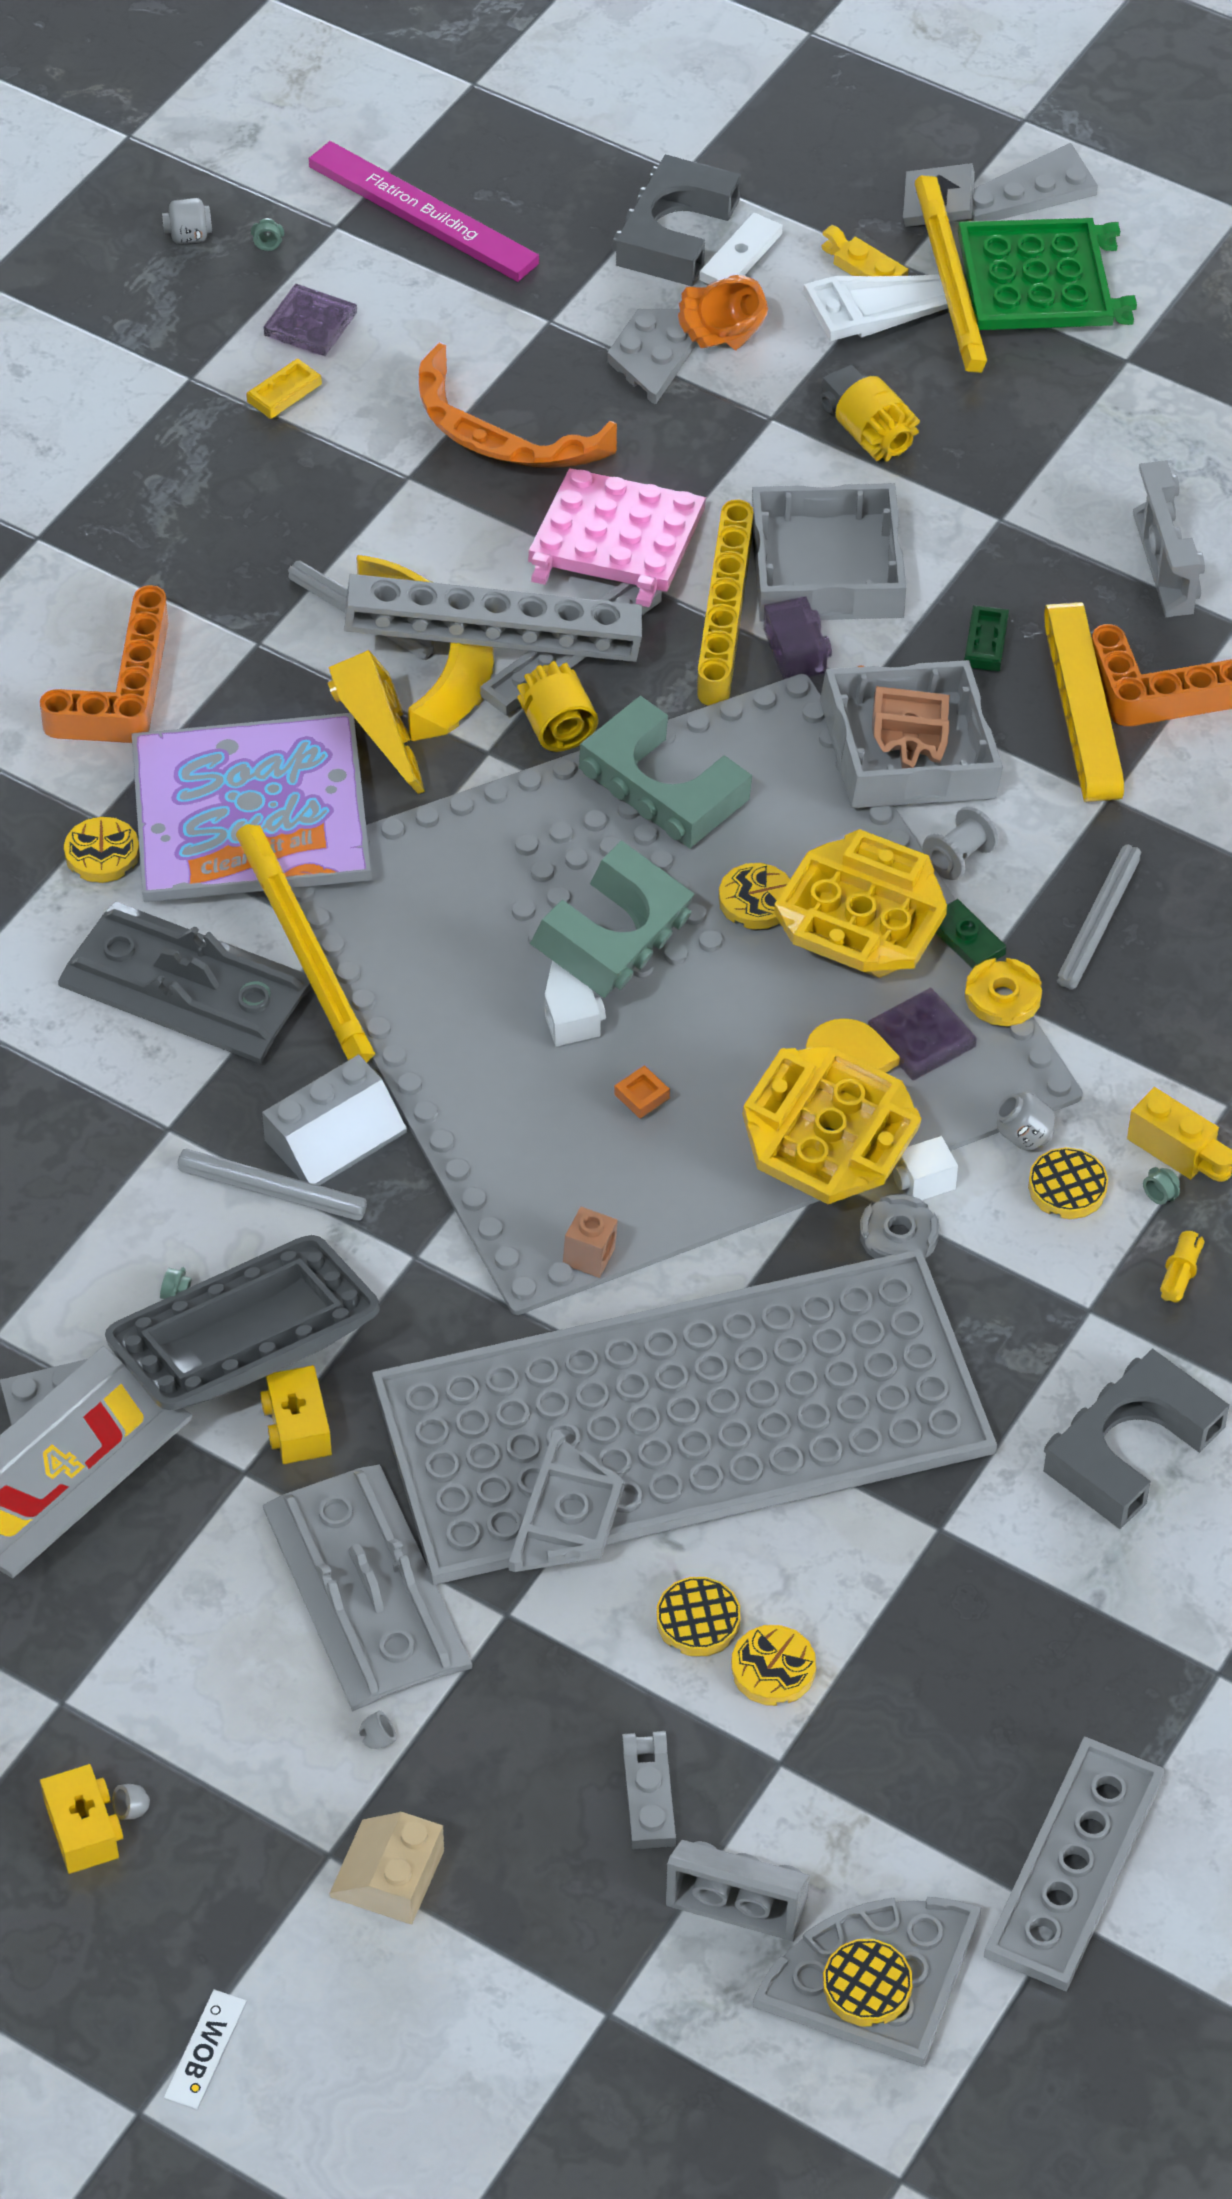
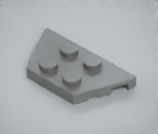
(651, 350)
(567, 1509)

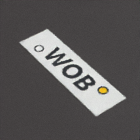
(205, 2049)

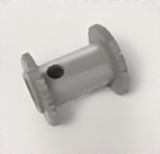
(972, 832)

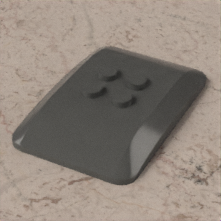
(242, 1323)

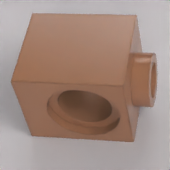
(590, 1241)

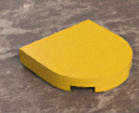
(856, 1040)

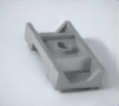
(1171, 559)

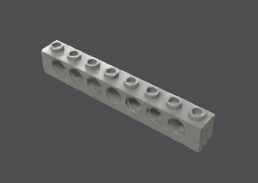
(493, 617)

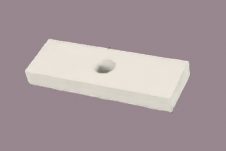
(742, 249)

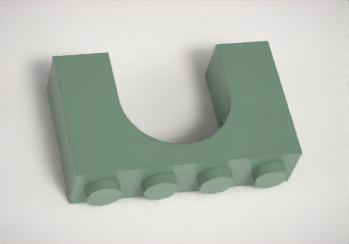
(683, 809)
(607, 957)

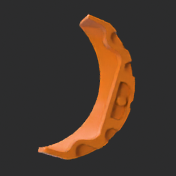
(496, 442)

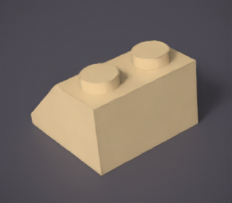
(390, 1865)

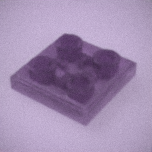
(310, 319)
(923, 1033)

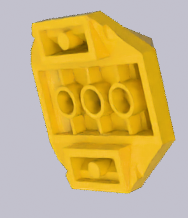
(863, 903)
(835, 1091)

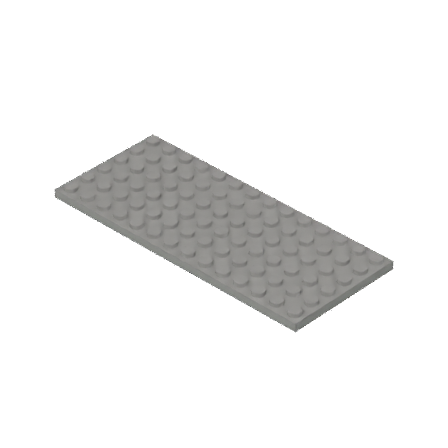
(691, 1405)

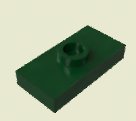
(986, 637)
(969, 936)

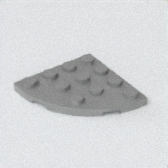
(927, 1933)

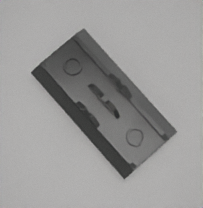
(185, 981)

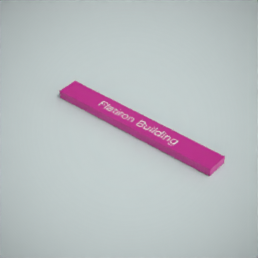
(424, 211)

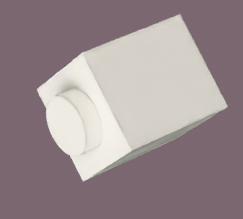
(926, 1169)

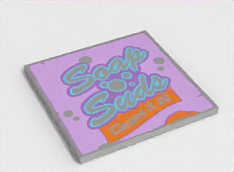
(278, 774)

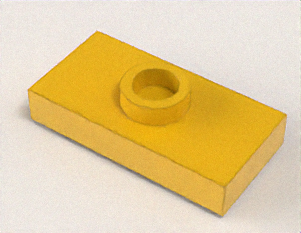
(284, 388)

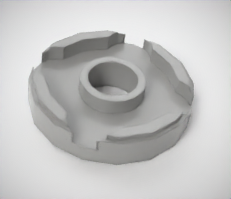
(898, 1210)

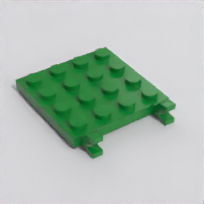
(1041, 273)

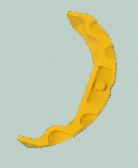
(460, 681)

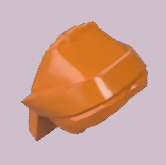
(723, 311)

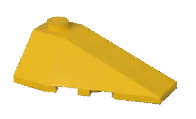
(373, 701)

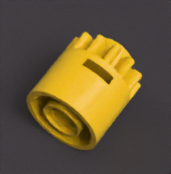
(877, 418)
(557, 707)

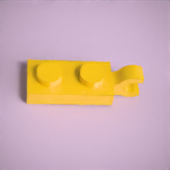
(859, 257)

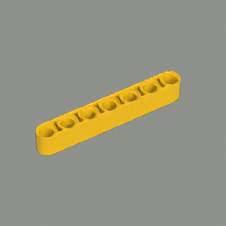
(725, 602)
(1083, 702)

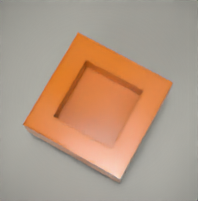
(642, 1092)

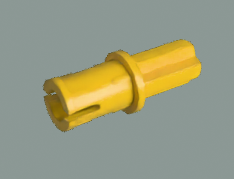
(1181, 1266)

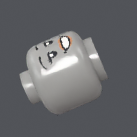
(187, 221)
(1025, 1120)

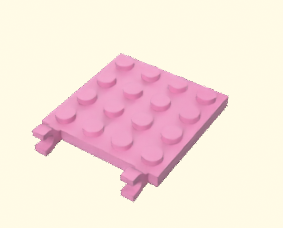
(616, 531)

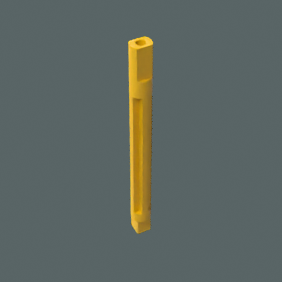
(951, 273)
(304, 943)

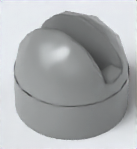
(378, 1731)
(130, 1801)

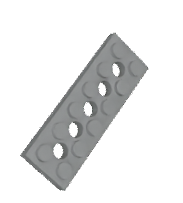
(1088, 1887)

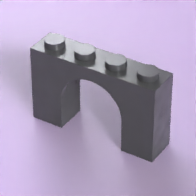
(673, 188)
(1148, 1391)

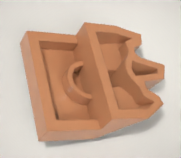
(911, 723)

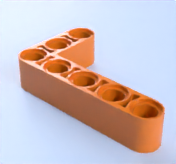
(1158, 695)
(130, 708)

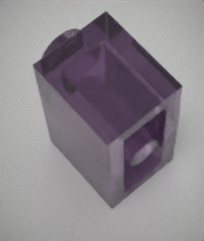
(796, 637)

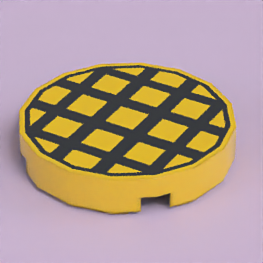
(1068, 1182)
(698, 1616)
(867, 1982)

